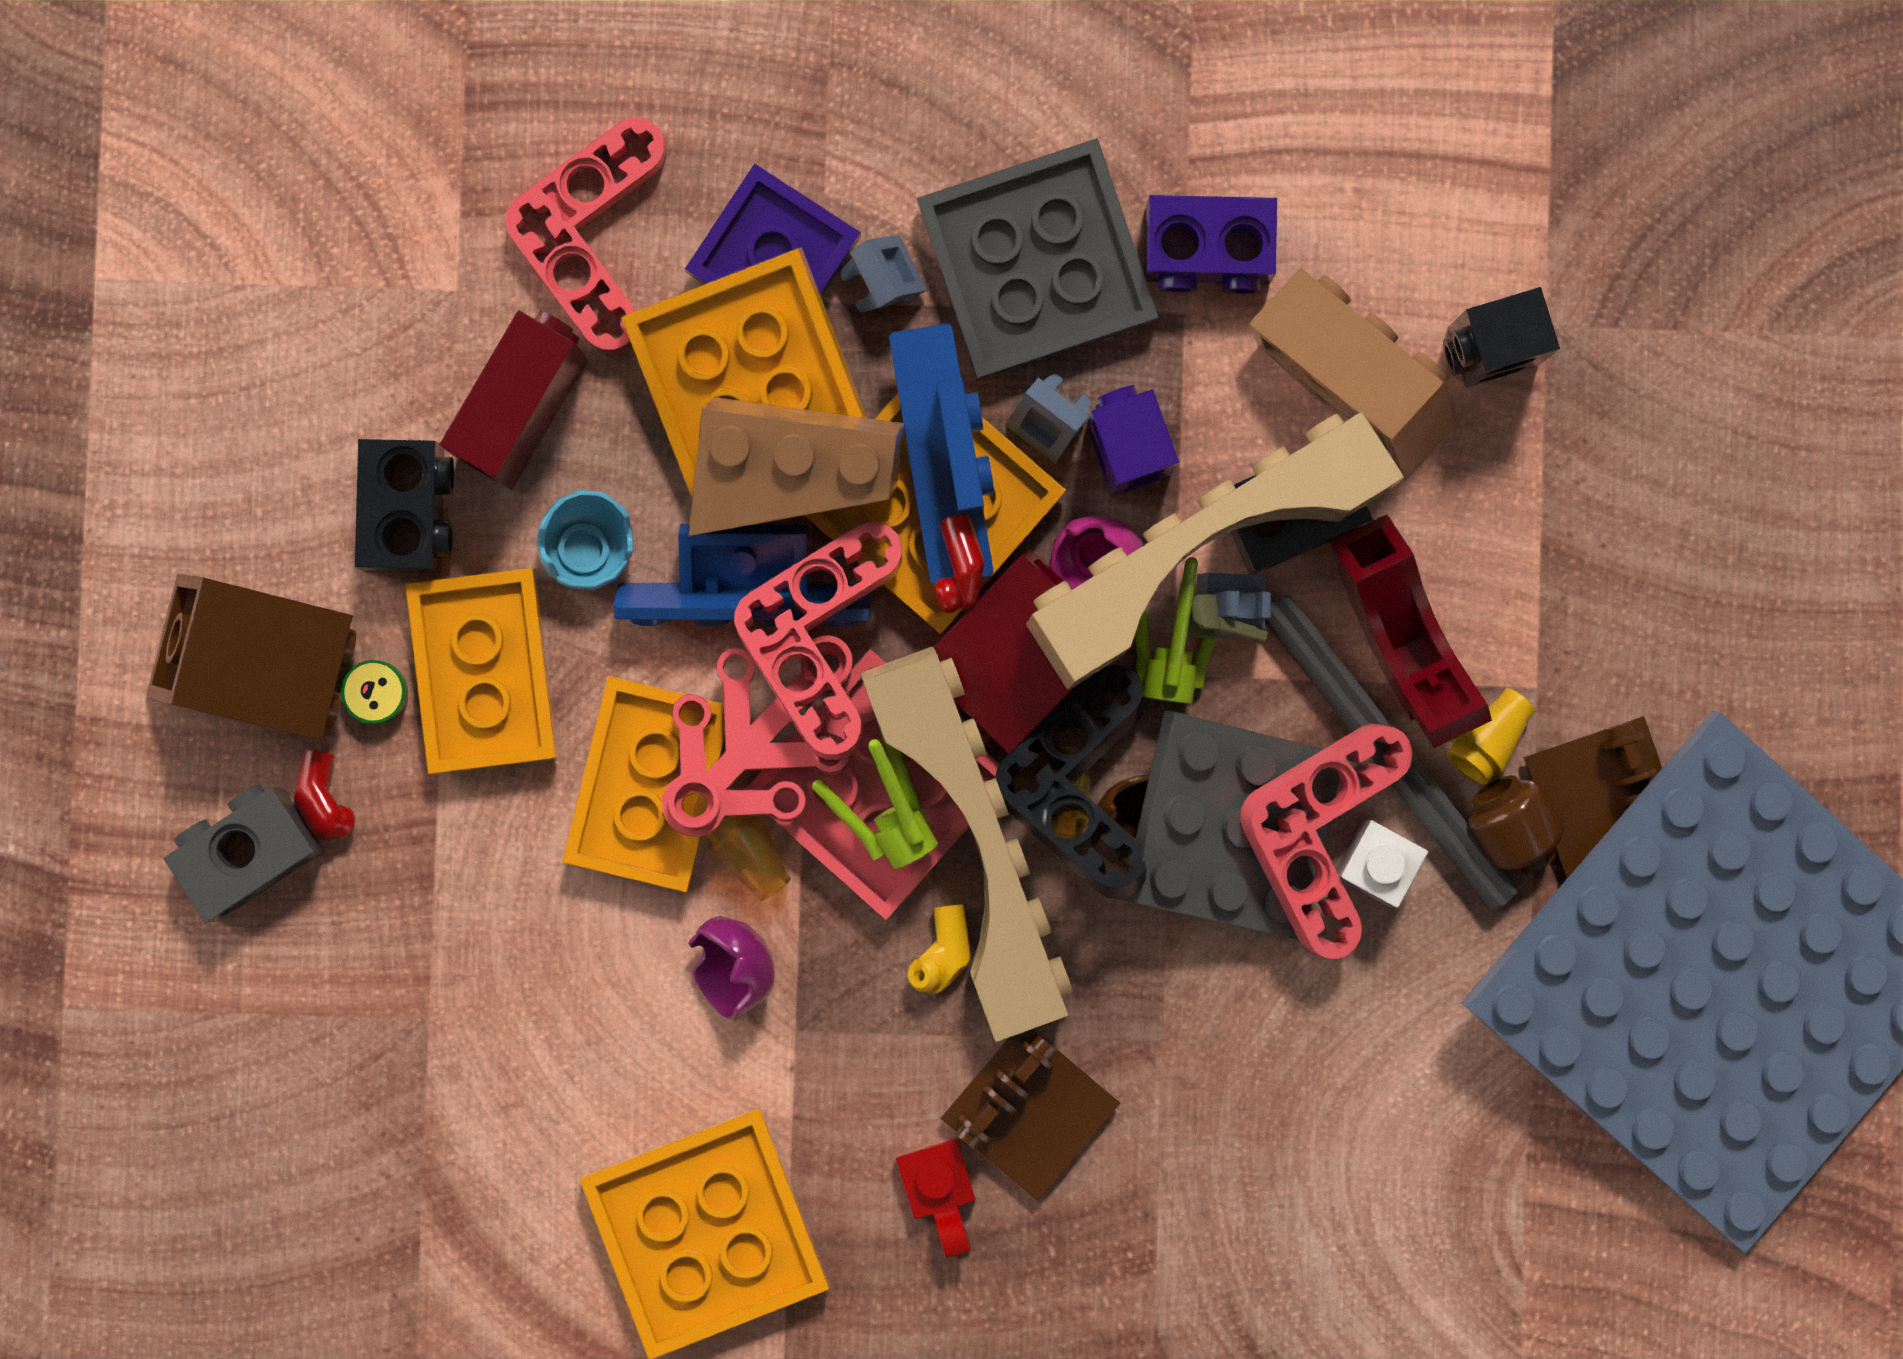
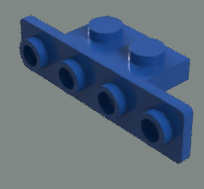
(940, 440)
(723, 569)

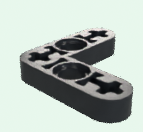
(1057, 790)

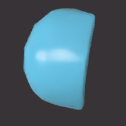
(585, 540)

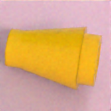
(1489, 747)

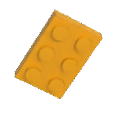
(481, 671)
(628, 767)

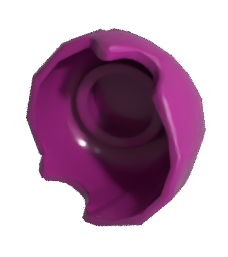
(734, 966)

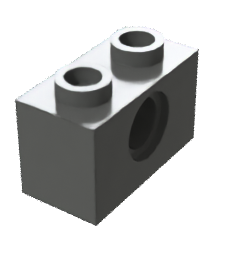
(280, 842)

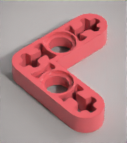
(571, 215)
(792, 637)
(1299, 835)

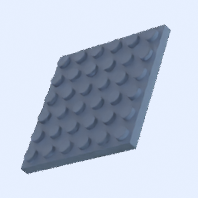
(1715, 982)

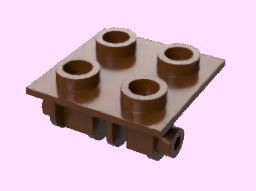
(1594, 783)
(1030, 1111)

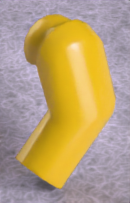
(946, 956)

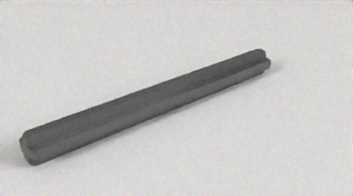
(1417, 785)

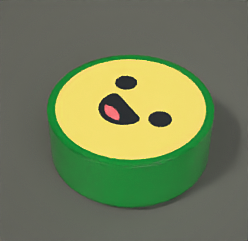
(374, 692)

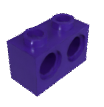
(1209, 223)
(1131, 439)

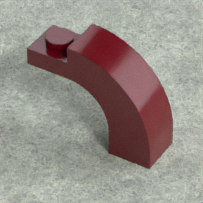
(1404, 632)

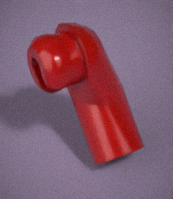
(966, 562)
(314, 800)

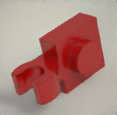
(937, 1185)

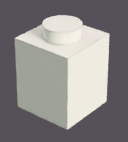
(1380, 863)

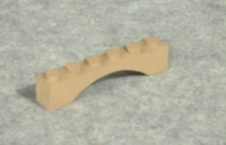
(1323, 481)
(1010, 965)

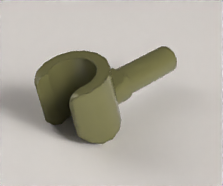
(1206, 622)

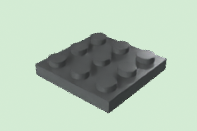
(1037, 259)
(1194, 829)

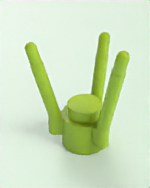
(1171, 671)
(904, 827)

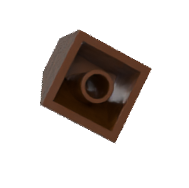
(251, 656)

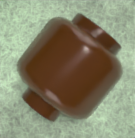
(1515, 824)

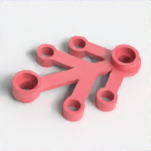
(746, 748)

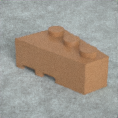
(1356, 366)
(787, 463)

